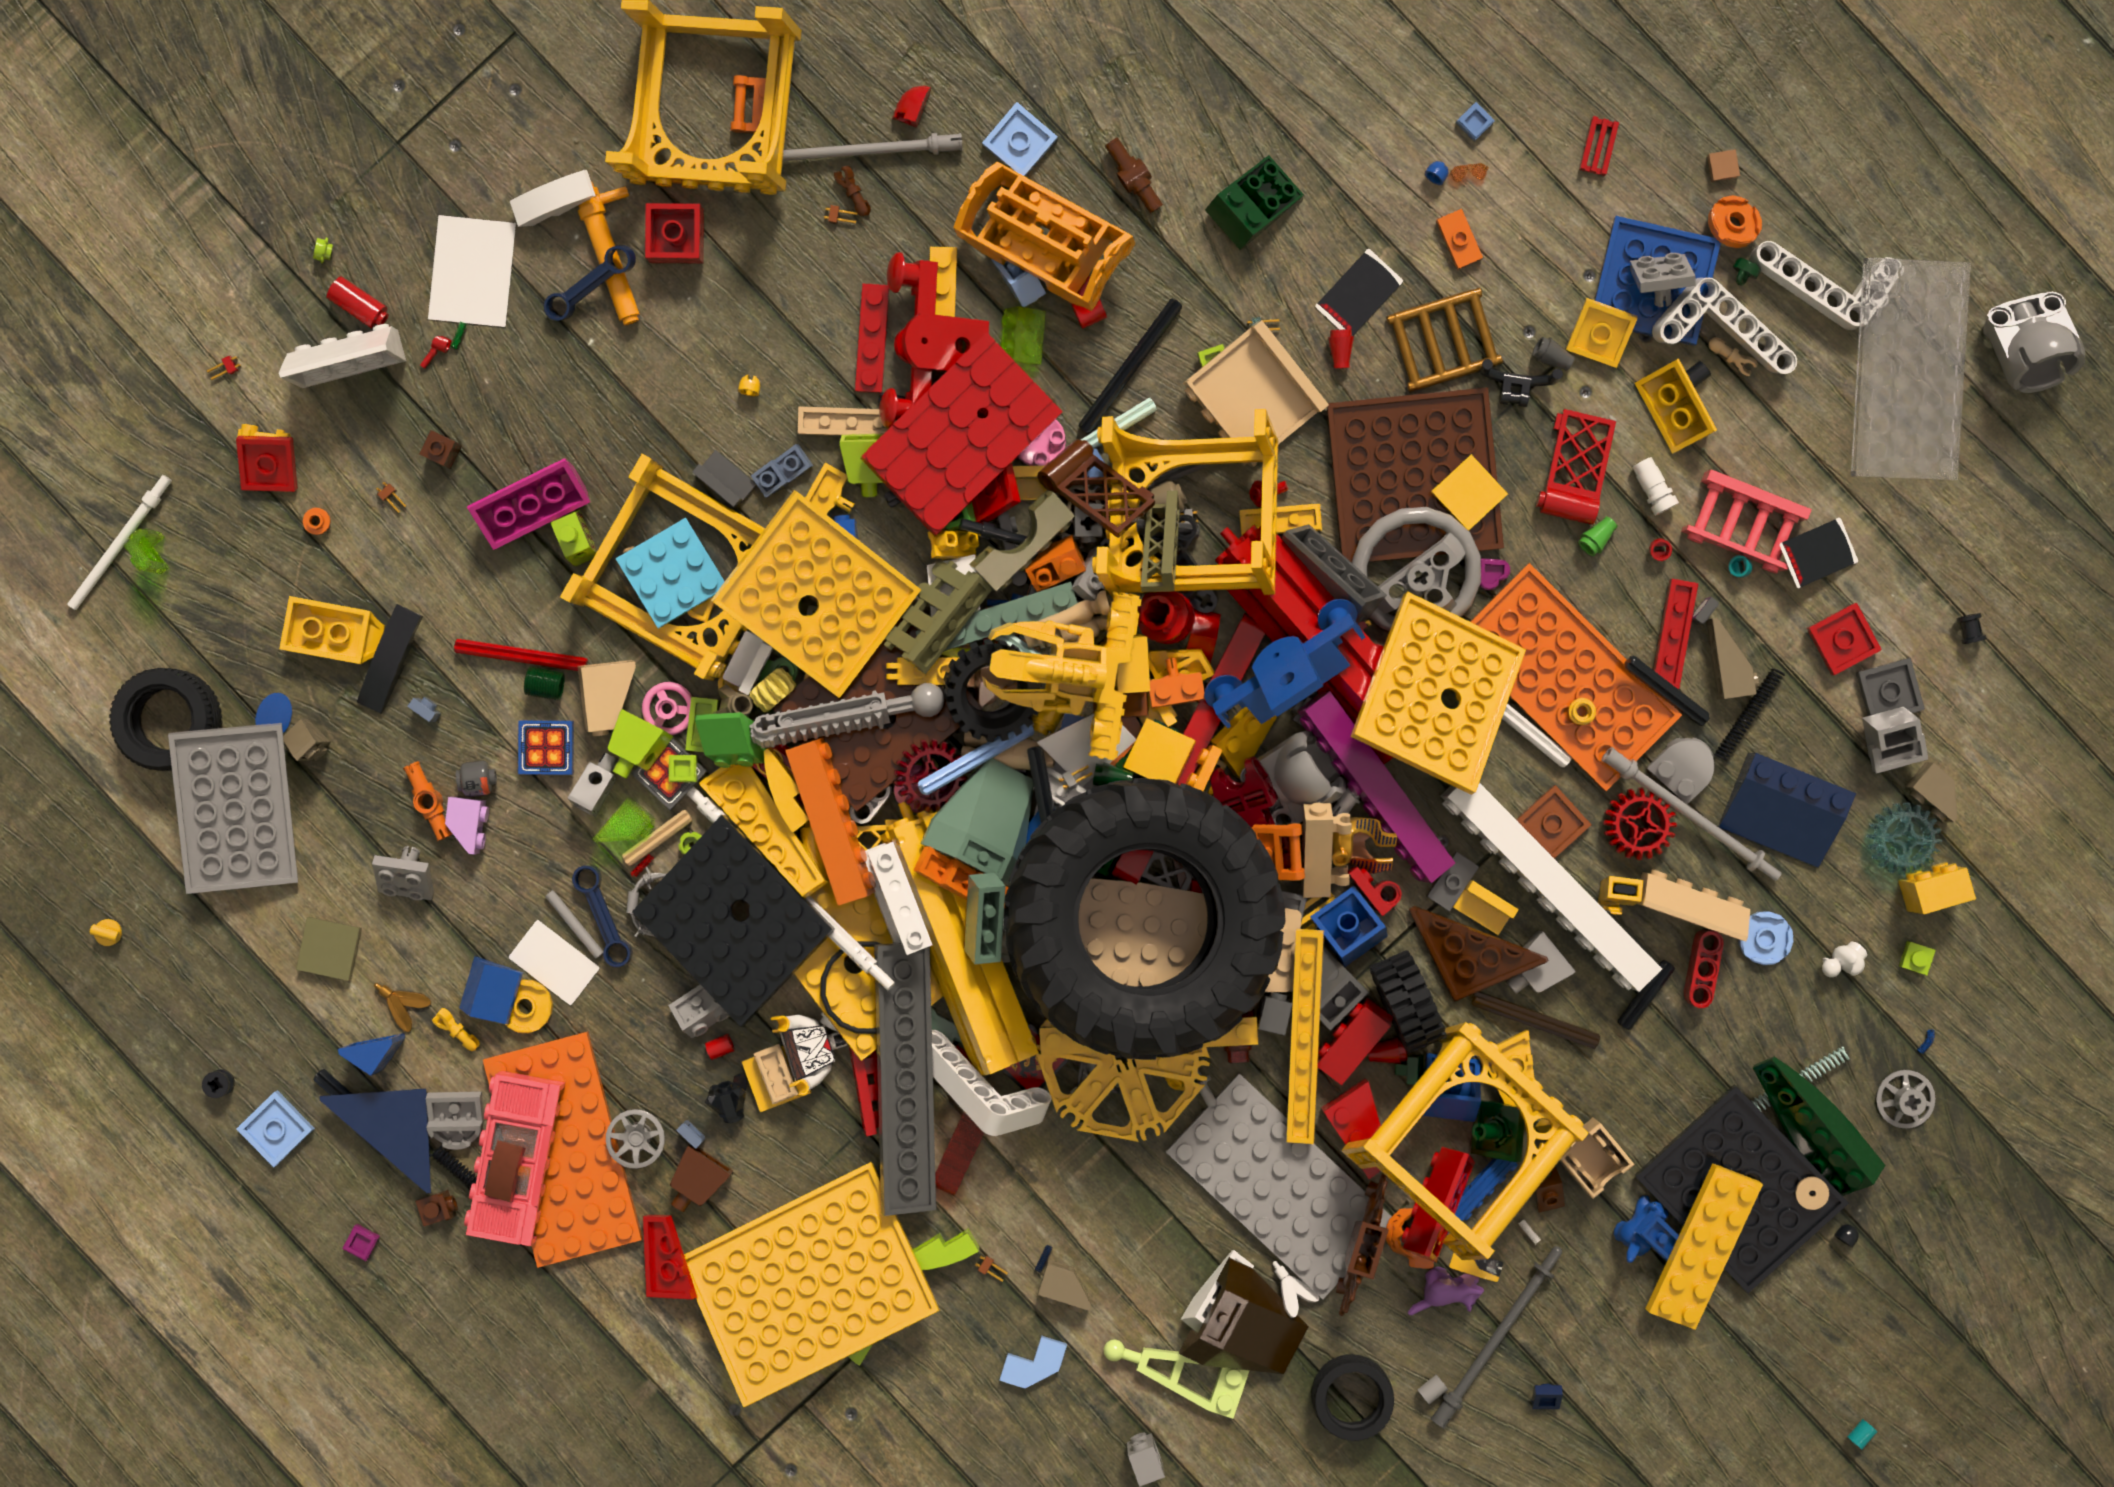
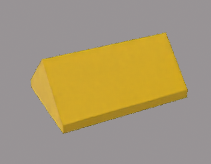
(1675, 406)

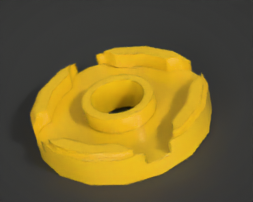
(541, 1007)

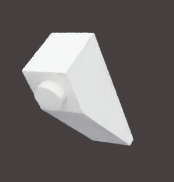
(1206, 1296)

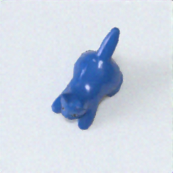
(1625, 1232)

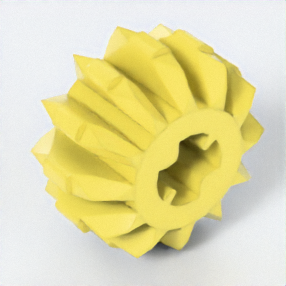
(772, 689)

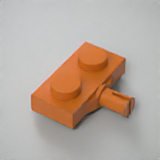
(1176, 687)

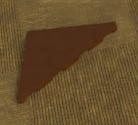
(1470, 957)

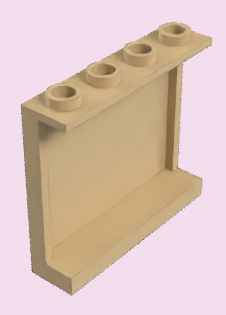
(1252, 376)

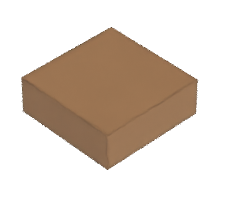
(1723, 165)

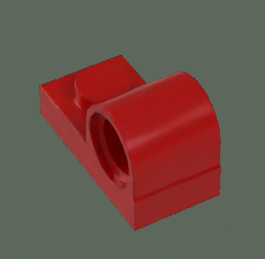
(1373, 893)

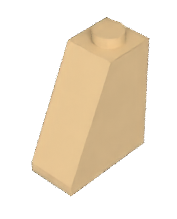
(603, 693)

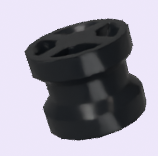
(222, 1079)

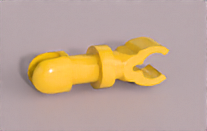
(446, 1021)

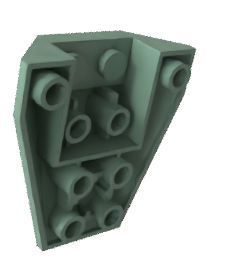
(985, 820)

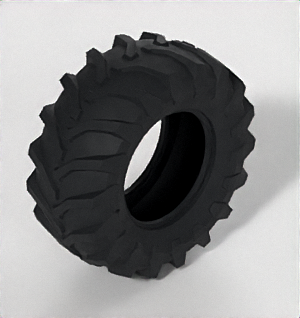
(1240, 936)

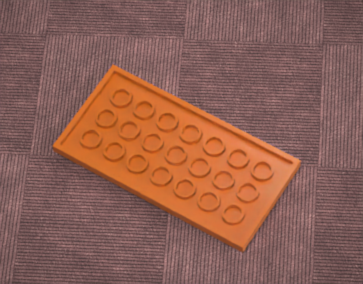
(1570, 662)
(586, 1190)

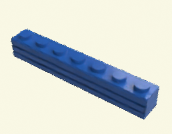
(1482, 1186)

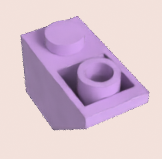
(466, 821)

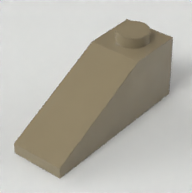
(1731, 669)

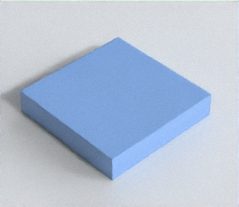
(1019, 140)
(275, 1128)

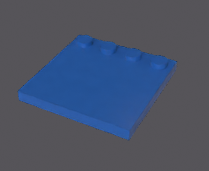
(1636, 239)

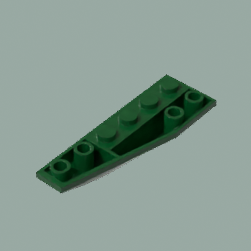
(1819, 1128)

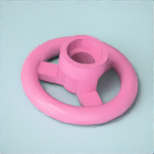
(659, 689)

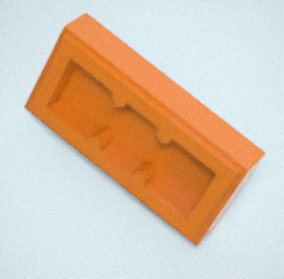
(1459, 239)

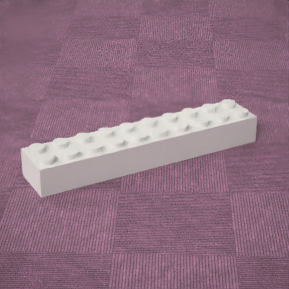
(1554, 886)

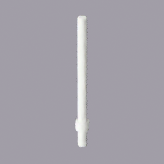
(150, 500)

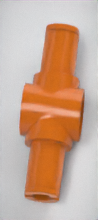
(421, 788)

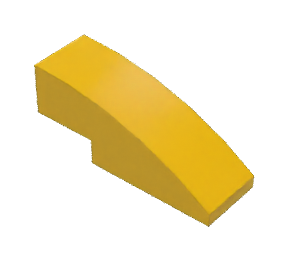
(784, 791)

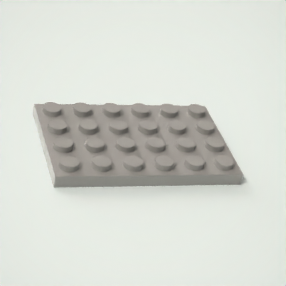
(233, 807)

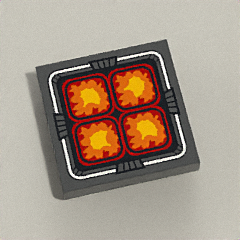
(657, 777)

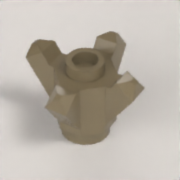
(734, 702)

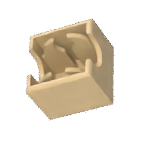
(1595, 1159)

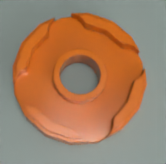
(1728, 233)

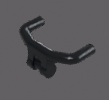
(1518, 380)

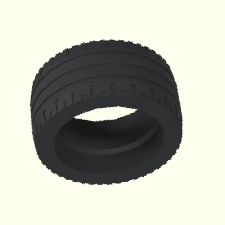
(1359, 1429)

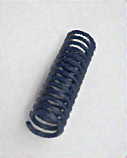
(1041, 1258)

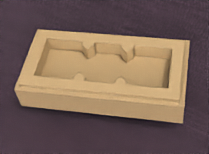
(776, 1073)

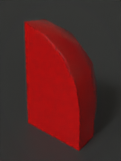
(912, 105)

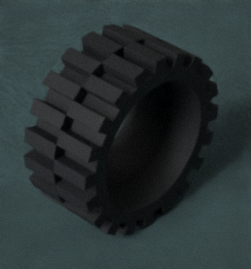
(972, 719)
(1408, 1001)

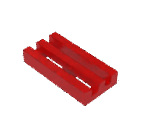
(1604, 123)

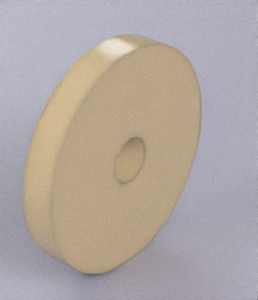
(1812, 1184)

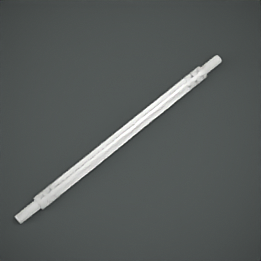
(839, 935)

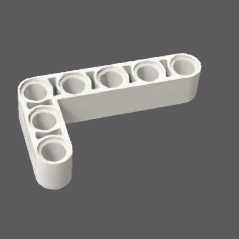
(1796, 284)
(1729, 322)
(978, 1099)

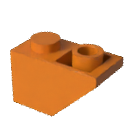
(1056, 564)

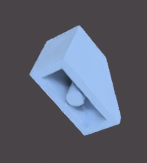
(1021, 283)

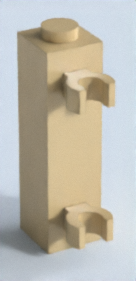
(1317, 849)

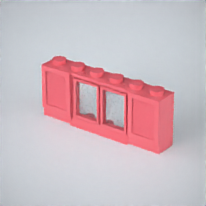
(523, 1115)

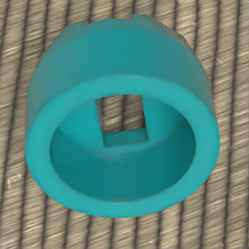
(1736, 567)

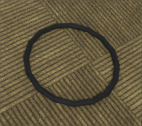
(825, 1000)

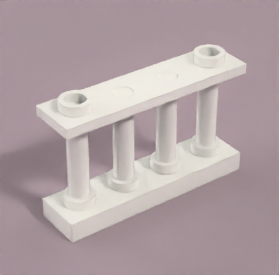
(896, 899)

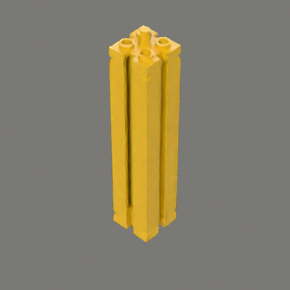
(976, 994)

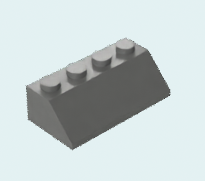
(1334, 570)

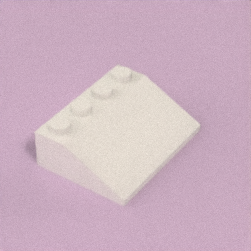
(343, 357)

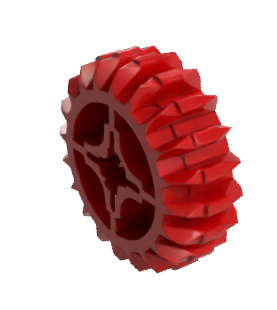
(1635, 835)

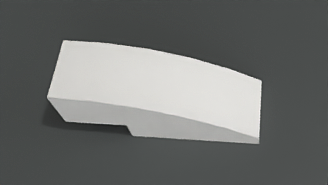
(552, 198)

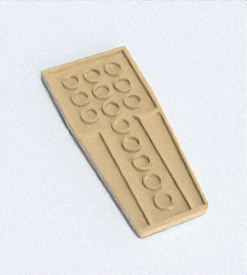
(1156, 931)

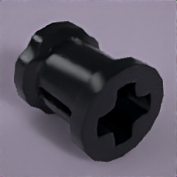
(1971, 628)

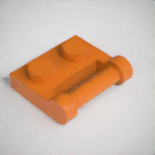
(741, 84)
(1272, 840)

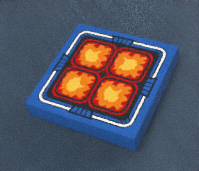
(546, 747)

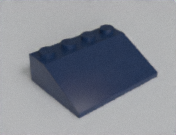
(1786, 809)

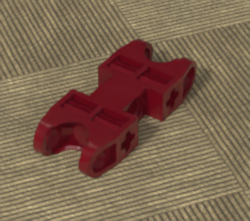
(1250, 798)

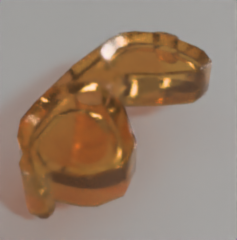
(1477, 170)

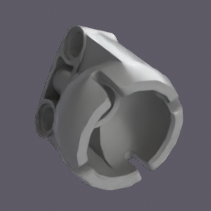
(2034, 341)
(1300, 776)

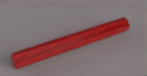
(519, 654)

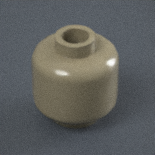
(1160, 495)

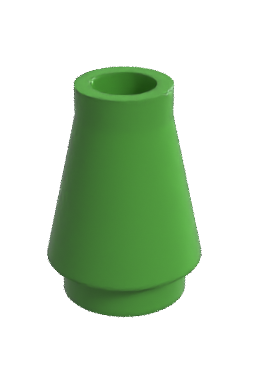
(1596, 538)

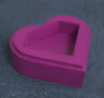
(1492, 572)

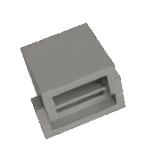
(1894, 739)

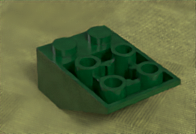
(1253, 202)

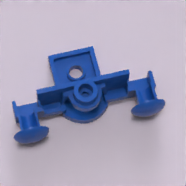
(1288, 668)

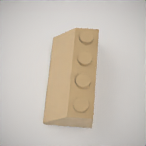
(1695, 906)

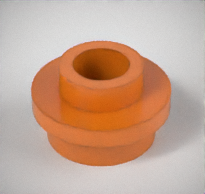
(324, 521)

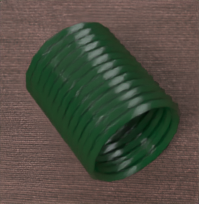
(544, 683)

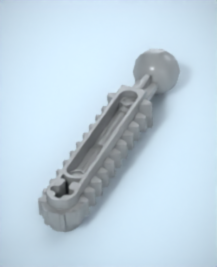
(843, 716)

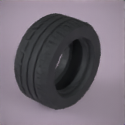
(129, 704)

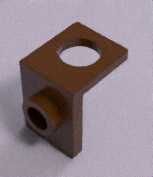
(1550, 1193)

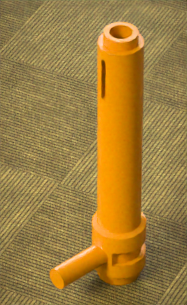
(593, 215)

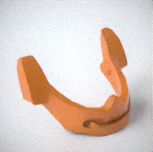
(1395, 1233)

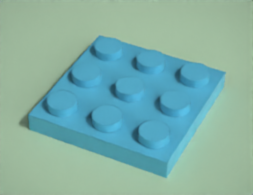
(671, 573)

